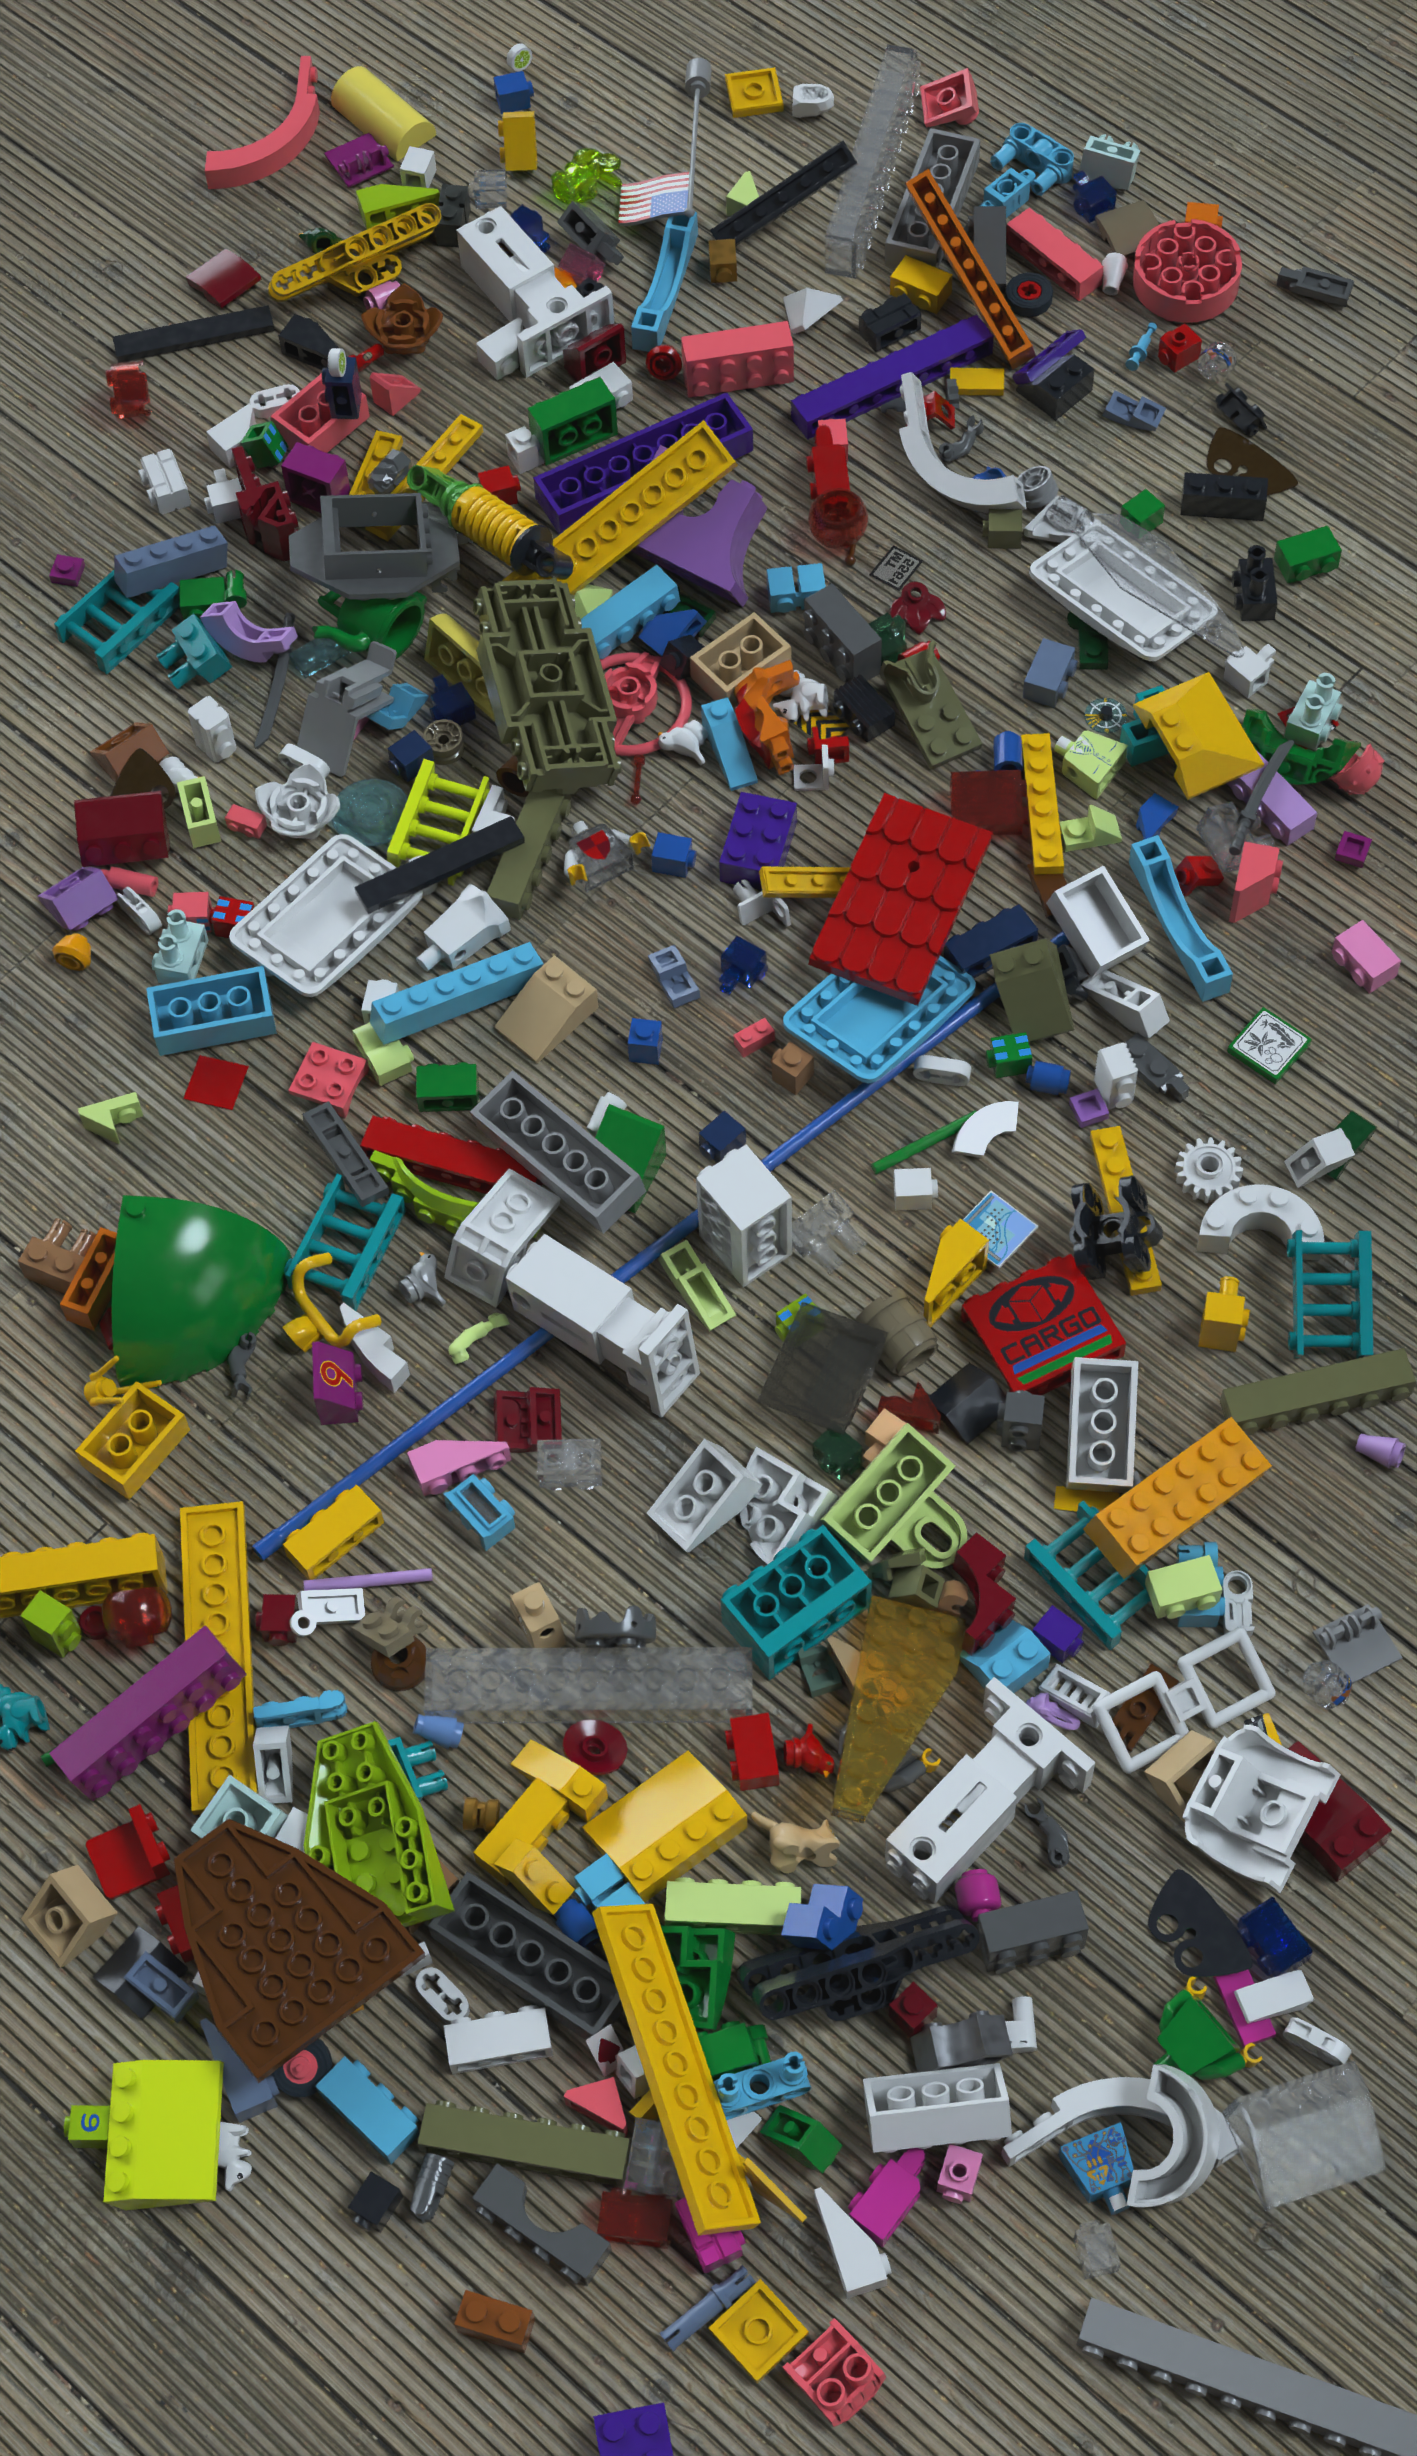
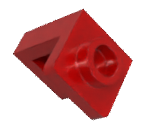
(1196, 872)

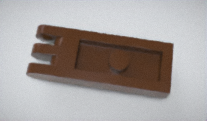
(1140, 1711)

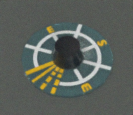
(1105, 715)

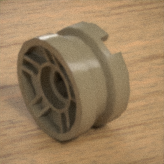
(450, 736)

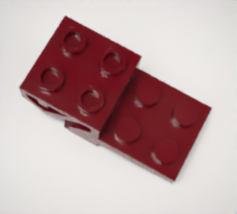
(264, 509)

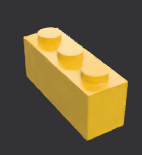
(333, 1532)
(528, 1820)

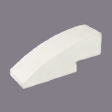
(377, 1353)

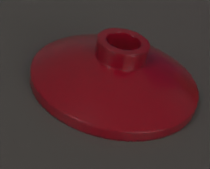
(598, 1738)

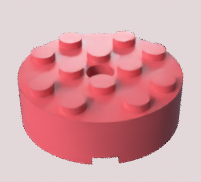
(1187, 271)

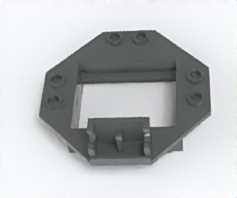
(354, 574)

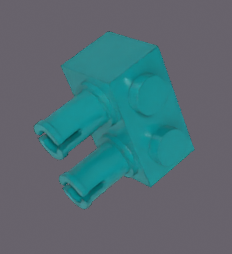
(202, 652)
(415, 1756)

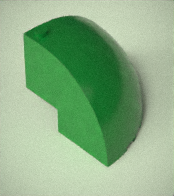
(188, 1286)

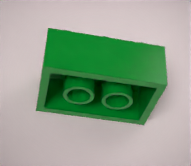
(573, 420)

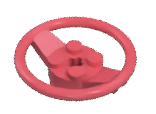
(636, 696)

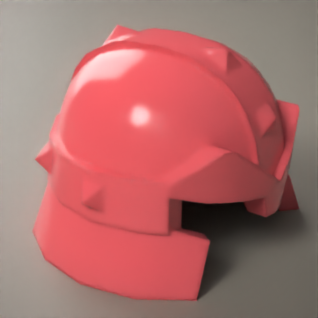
(1360, 772)

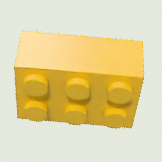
(132, 1440)

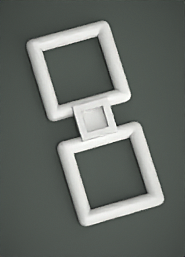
(1184, 1699)

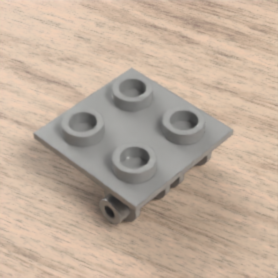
(1358, 1643)

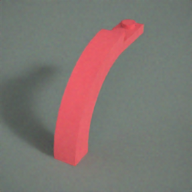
(275, 150)

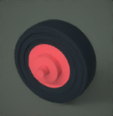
(304, 2070)

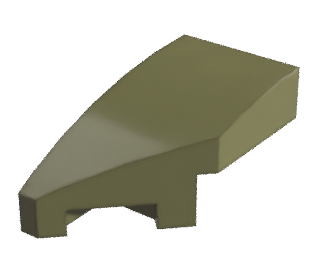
(886, 1567)

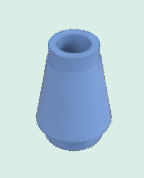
(439, 1730)

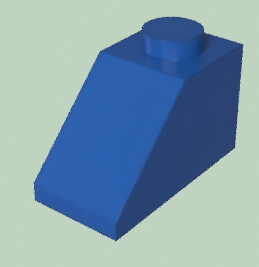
(669, 627)

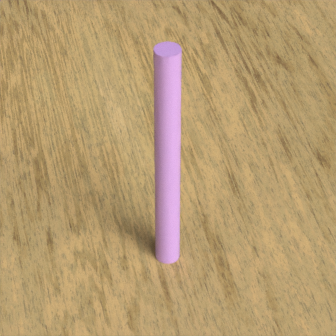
(370, 1580)

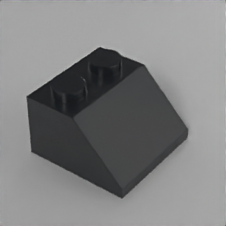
(1060, 386)

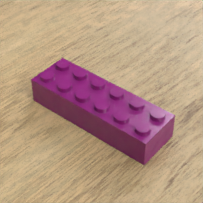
(148, 1714)

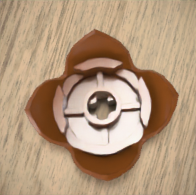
(403, 323)

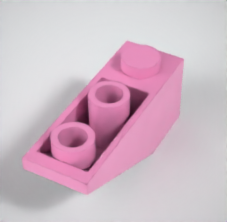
(450, 1462)

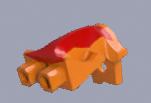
(757, 720)

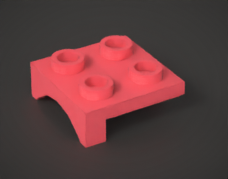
(329, 1076)

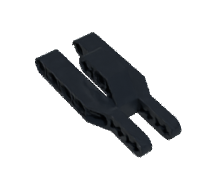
(876, 1945)

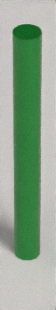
(920, 1144)

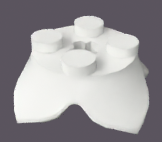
(304, 790)

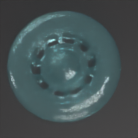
(369, 804)

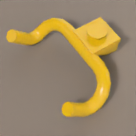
(312, 1325)

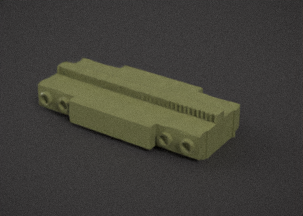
(546, 686)

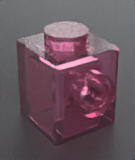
(581, 264)

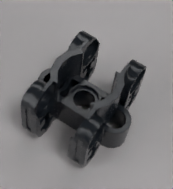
(1090, 1219)

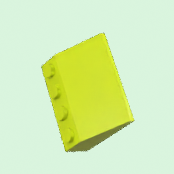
(163, 2133)

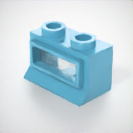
(481, 1510)

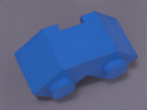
(825, 1920)

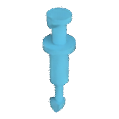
(1138, 352)

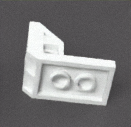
(498, 1235)

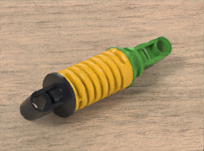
(492, 524)

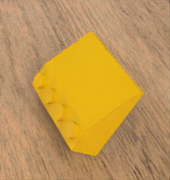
(667, 1825)

